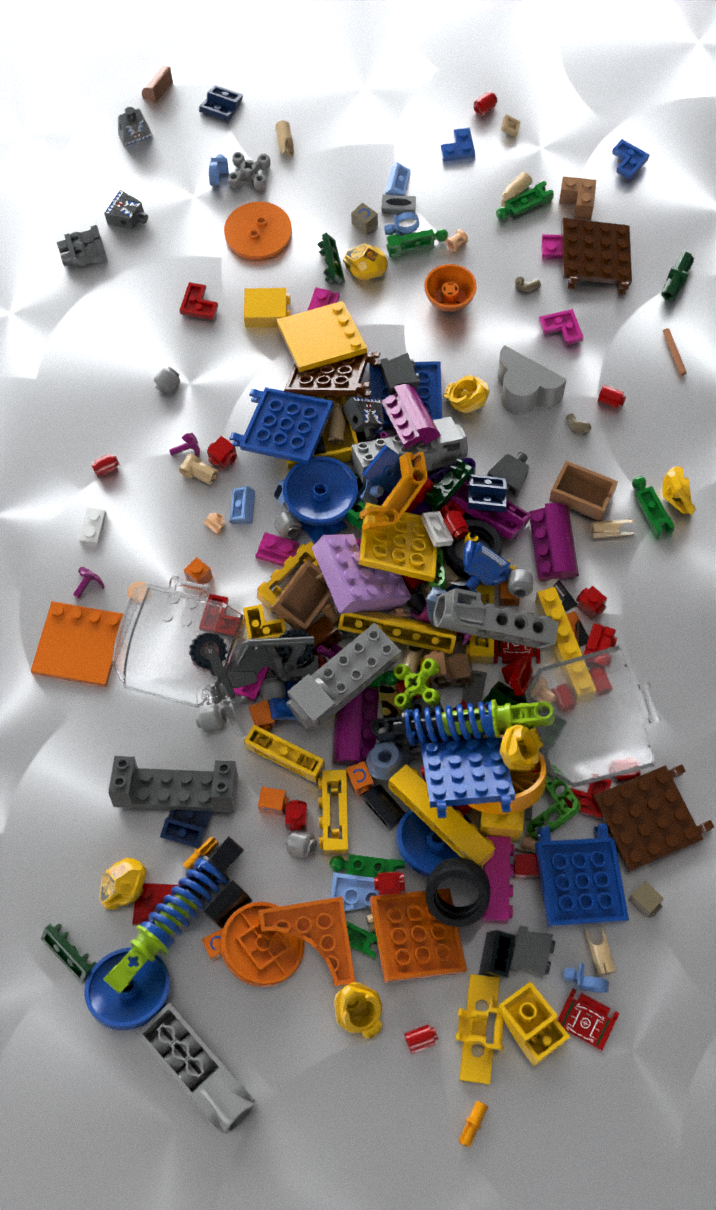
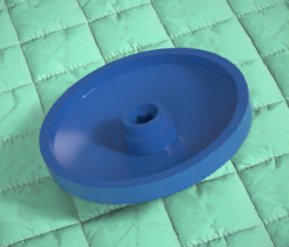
(320, 491)
(421, 845)
(137, 1002)

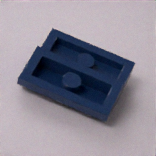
(221, 103)
(487, 493)
(186, 827)

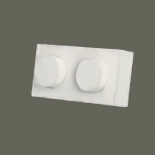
(92, 526)
(437, 529)

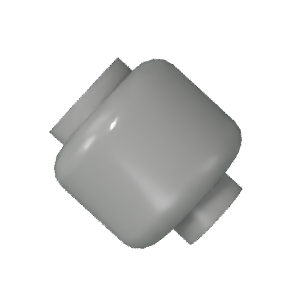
(167, 380)
(287, 525)
(520, 583)
(272, 688)
(211, 718)
(301, 843)

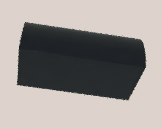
(384, 806)
(227, 903)
(497, 954)

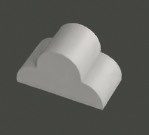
(527, 383)

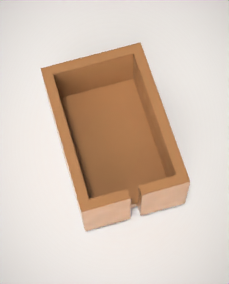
(583, 490)
(302, 597)

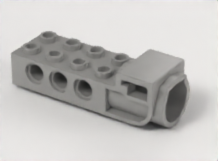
(437, 453)
(492, 622)
(342, 677)
(197, 1069)

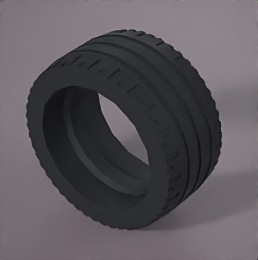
(476, 528)
(450, 914)

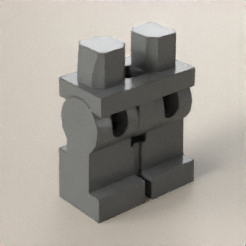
(83, 248)

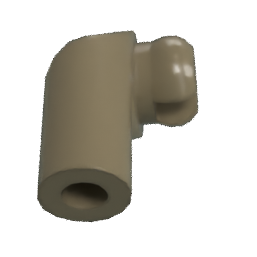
(525, 286)
(578, 426)

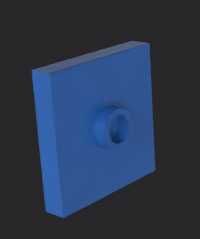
(384, 469)

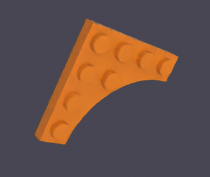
(322, 926)

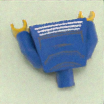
(484, 564)

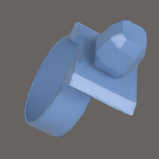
(216, 167)
(396, 228)
(369, 493)
(585, 983)

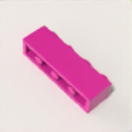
(499, 873)

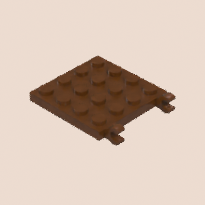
(596, 253)
(334, 379)
(649, 817)

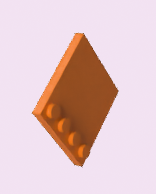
(77, 644)
(413, 940)

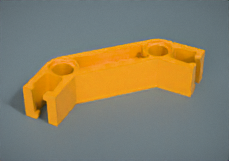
(401, 495)

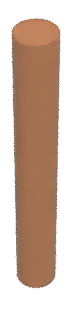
(674, 351)

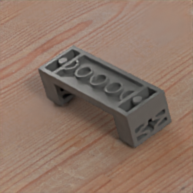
(173, 788)

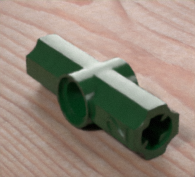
(677, 276)

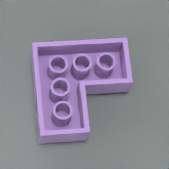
(353, 585)

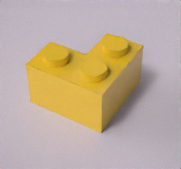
(256, 624)

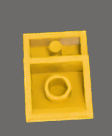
(533, 1023)

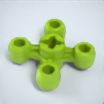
(417, 684)

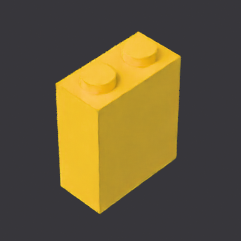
(265, 306)
(502, 825)

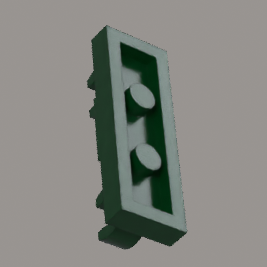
(331, 258)
(448, 485)
(67, 952)

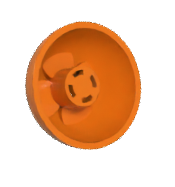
(450, 287)

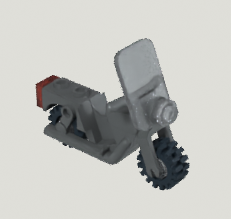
(246, 662)

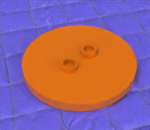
(258, 230)
(259, 956)

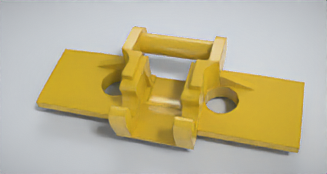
(473, 1029)

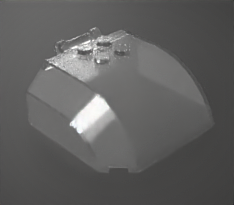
(156, 639)
(596, 718)

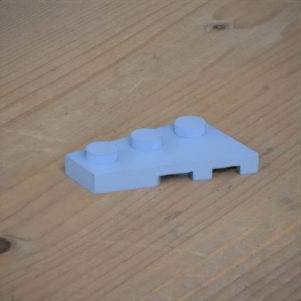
(354, 890)

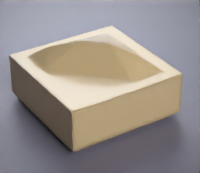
(510, 125)

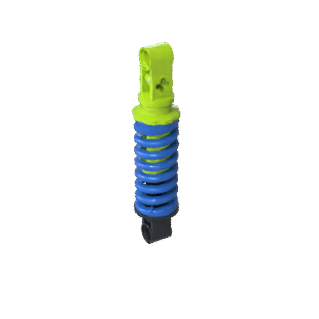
(461, 722)
(157, 933)

